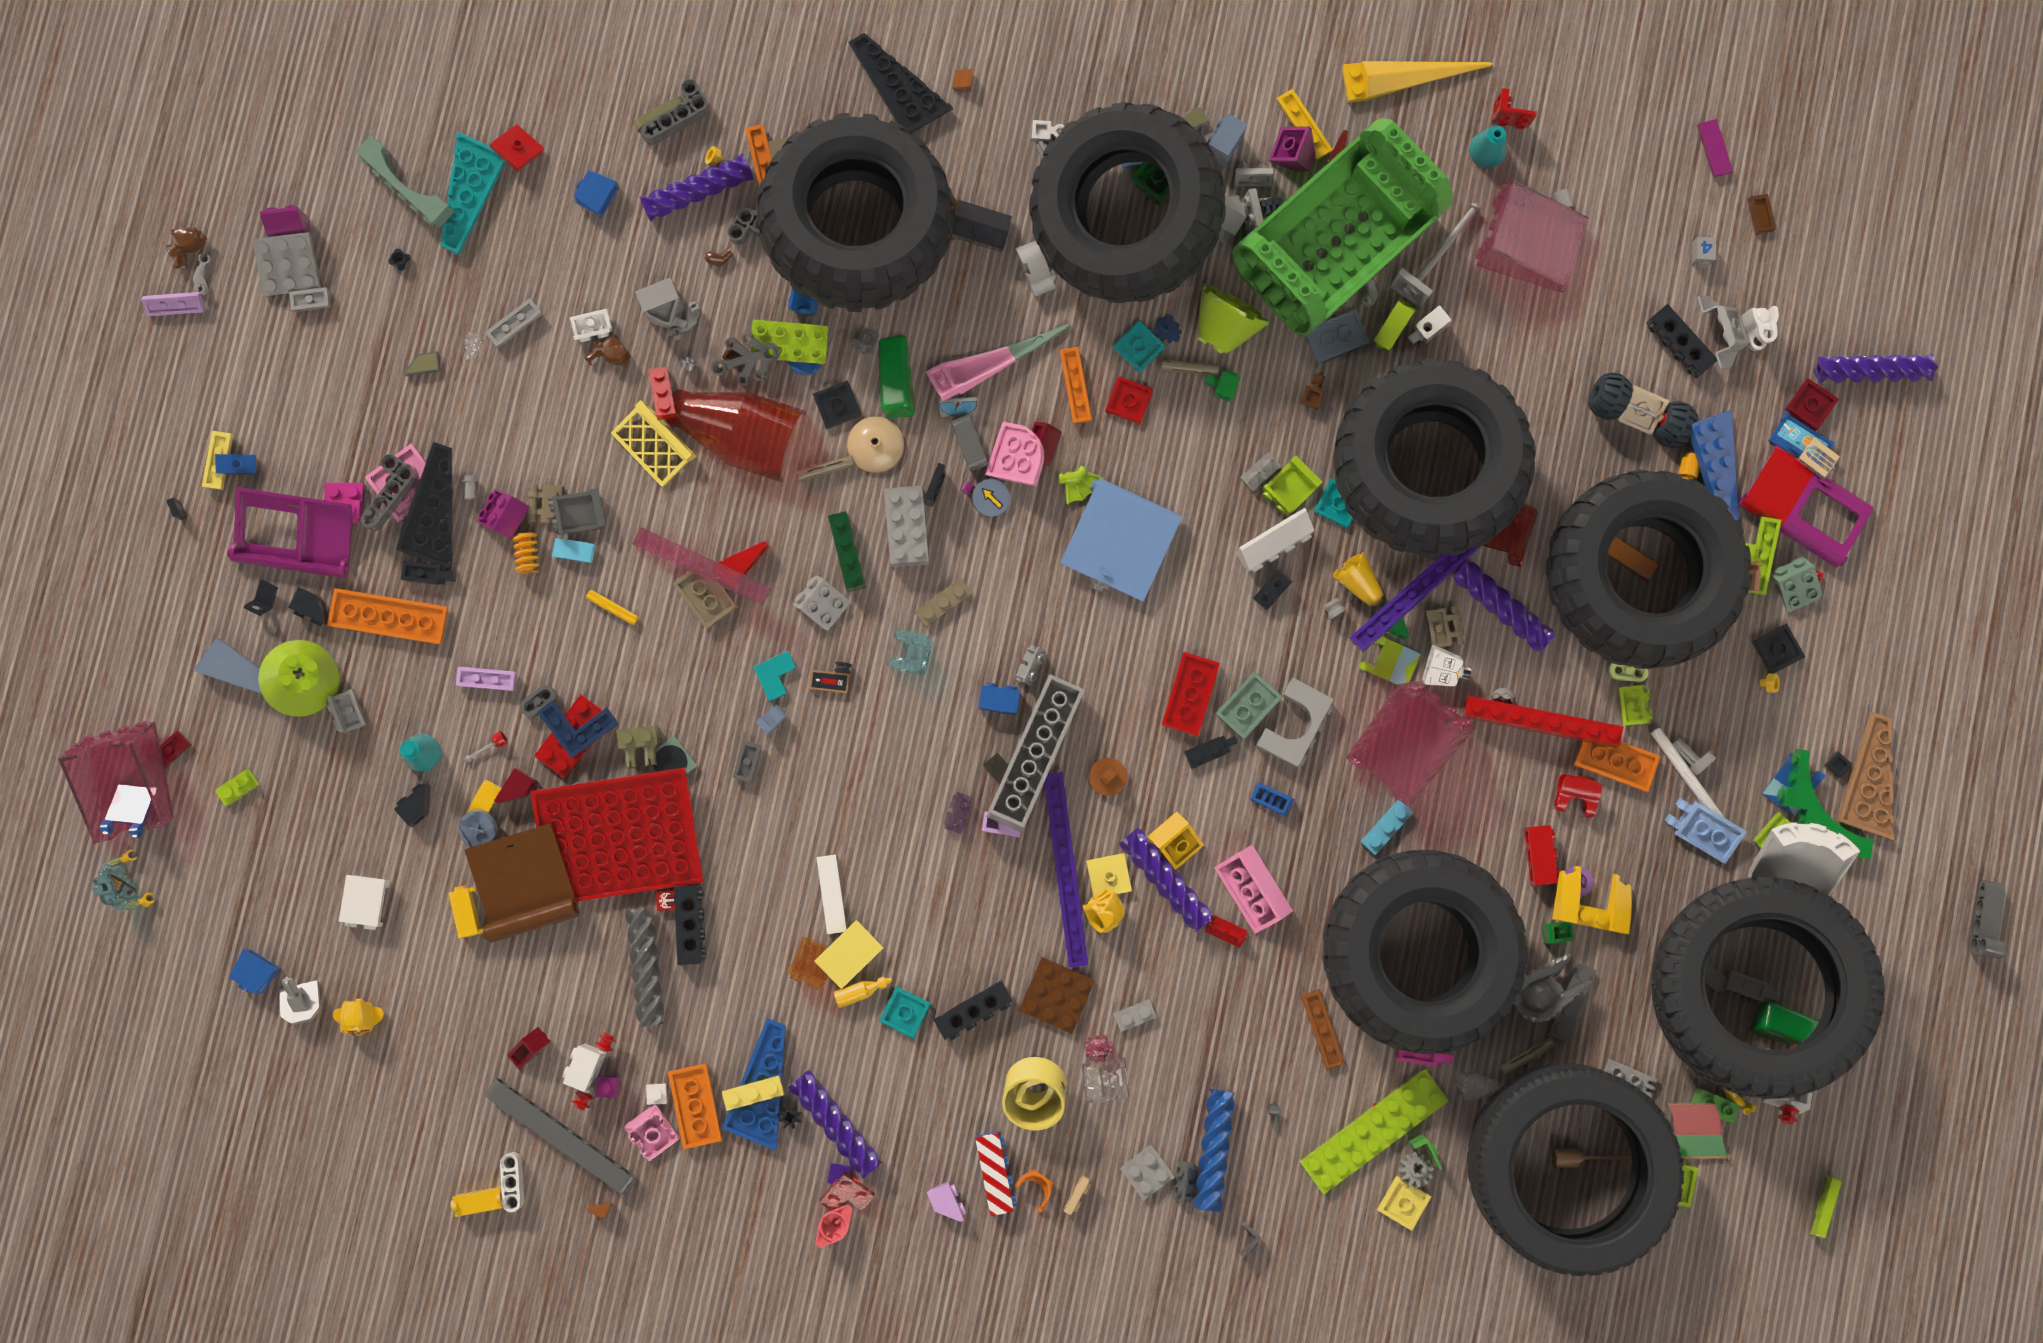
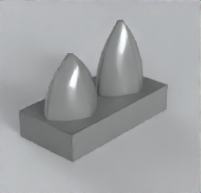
(1253, 177)
(1260, 472)

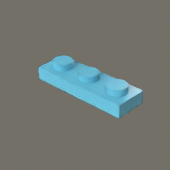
(1386, 827)

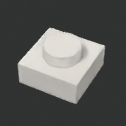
(656, 1093)

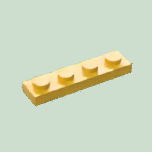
(1299, 117)

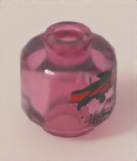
(1098, 1048)

